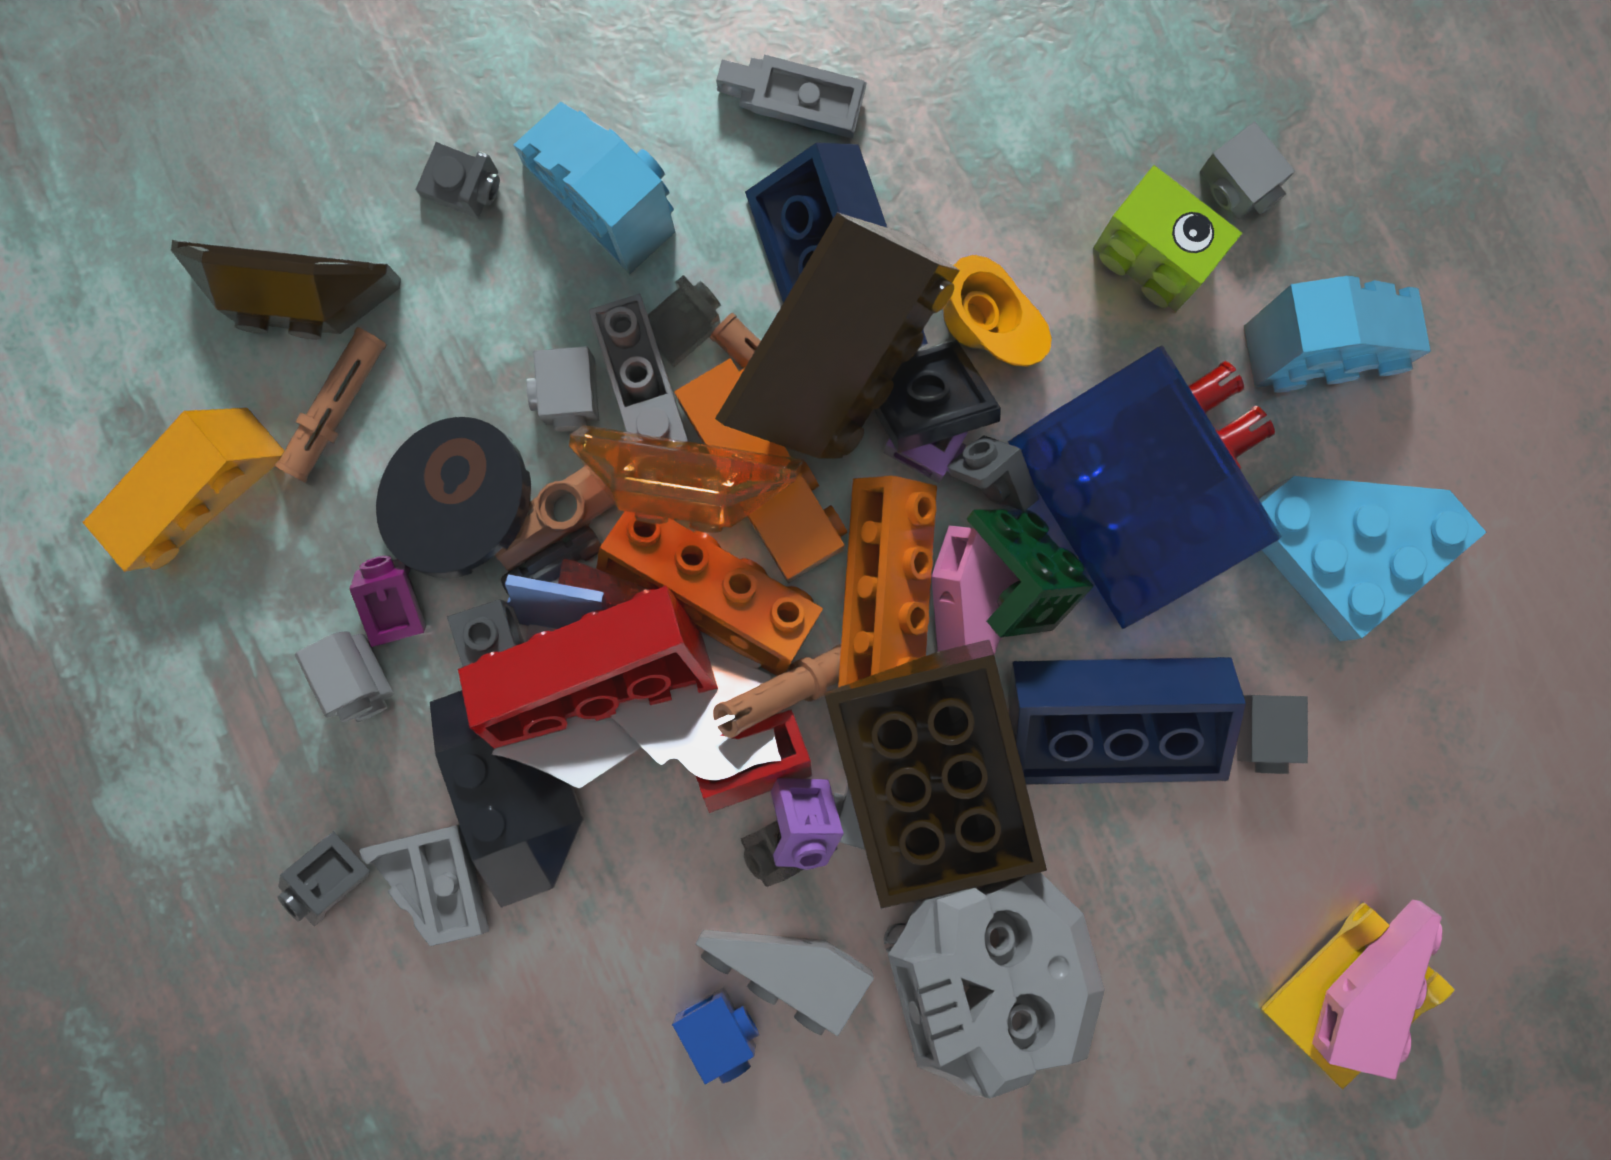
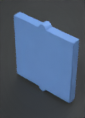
(550, 603)

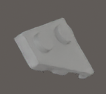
(433, 882)

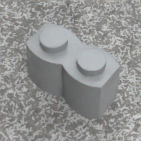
(345, 676)

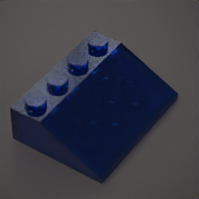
(1144, 488)

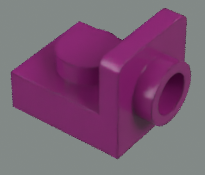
(386, 601)

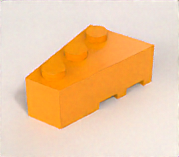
(182, 485)

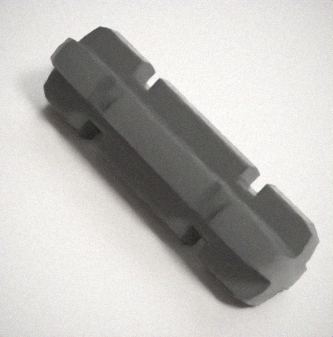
(547, 564)

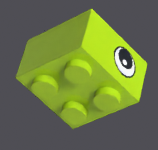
(1165, 240)

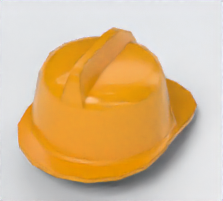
(994, 314)

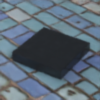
(936, 398)

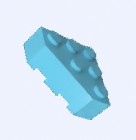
(601, 183)
(1335, 333)
(1363, 545)

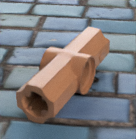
(541, 526)

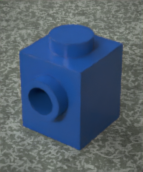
(717, 1037)

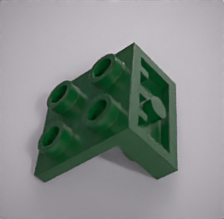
(1048, 574)

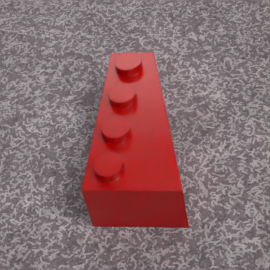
(586, 669)

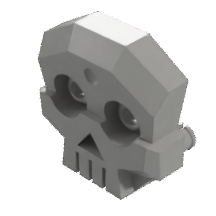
(1036, 969)

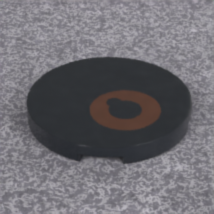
(453, 497)

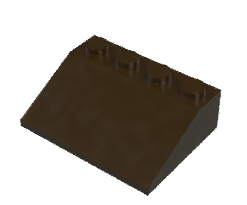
(839, 339)
(936, 776)

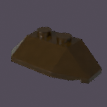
(285, 288)

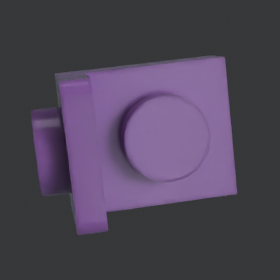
(927, 458)
(806, 822)

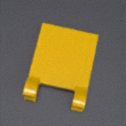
(1300, 1000)

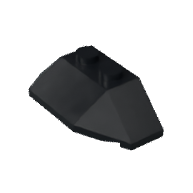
(510, 813)

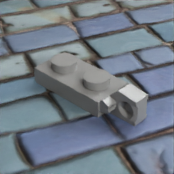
(795, 93)

